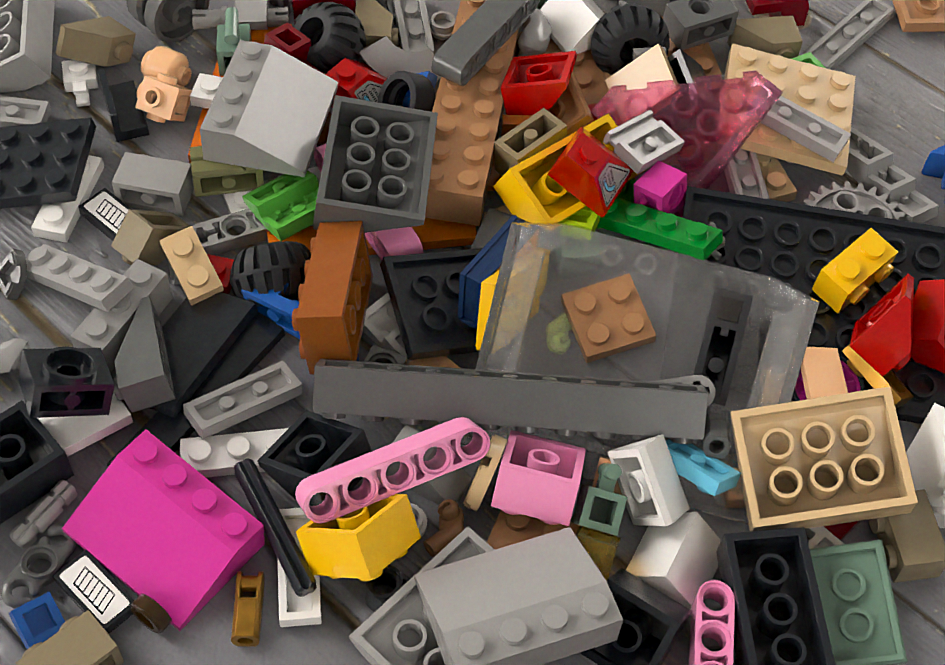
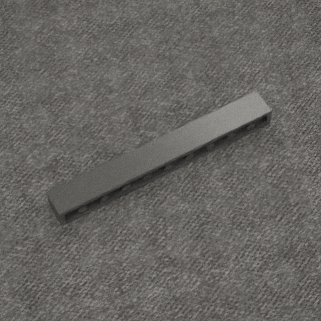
(510, 399)

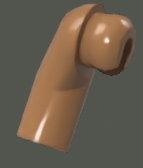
(450, 525)

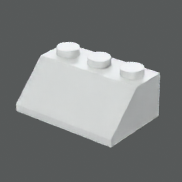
(927, 461)

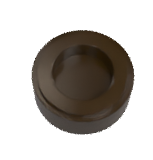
(150, 613)

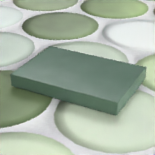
(859, 604)

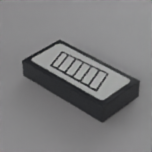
(104, 212)
(95, 591)

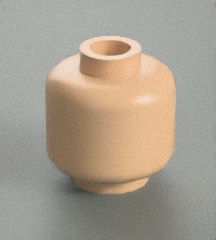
(167, 62)

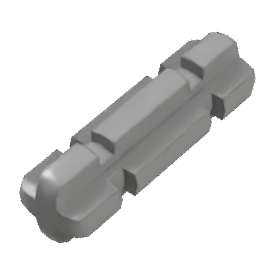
(43, 514)

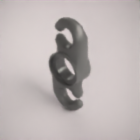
(35, 581)

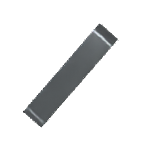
(480, 38)

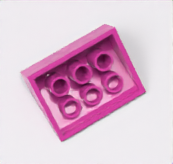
(164, 528)

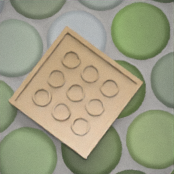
(809, 86)

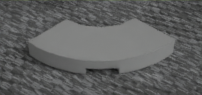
(387, 58)

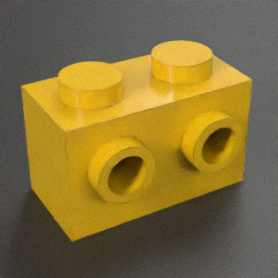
(854, 270)

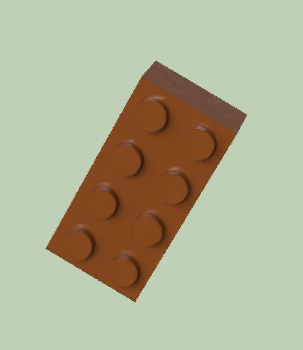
(334, 293)

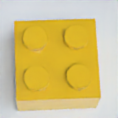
(360, 541)

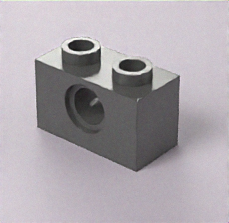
(699, 21)

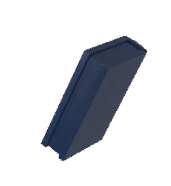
(480, 268)

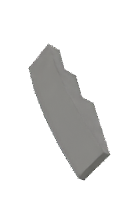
(874, 167)

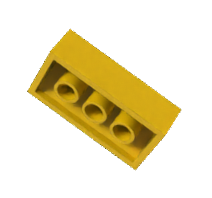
(534, 194)

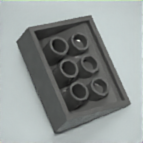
(376, 165)

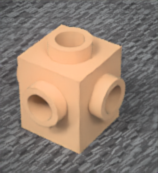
(163, 98)

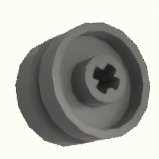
(167, 18)

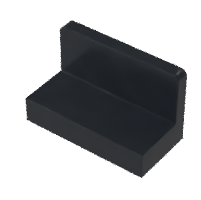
(121, 103)

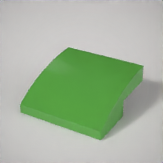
(285, 204)

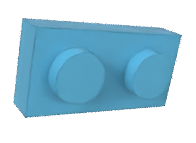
(707, 473)

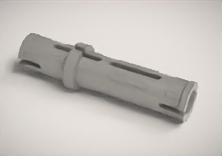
(212, 17)

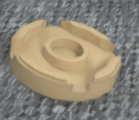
(485, 473)

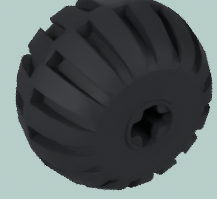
(333, 34)
(612, 35)
(270, 267)

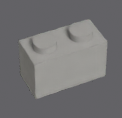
(153, 183)

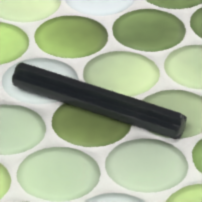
(275, 528)

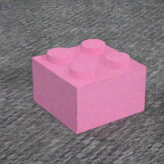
(539, 478)

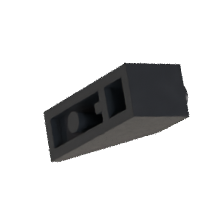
(722, 340)

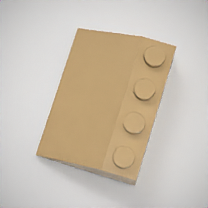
(823, 461)

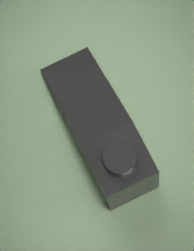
(143, 362)

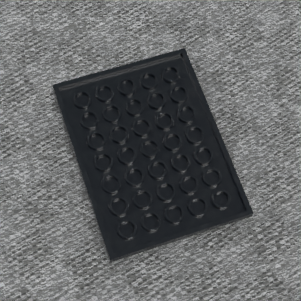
(800, 240)

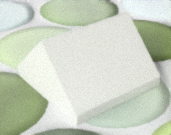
(572, 23)
(650, 482)
(677, 557)

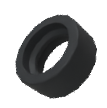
(399, 83)

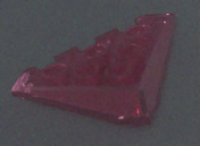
(708, 115)

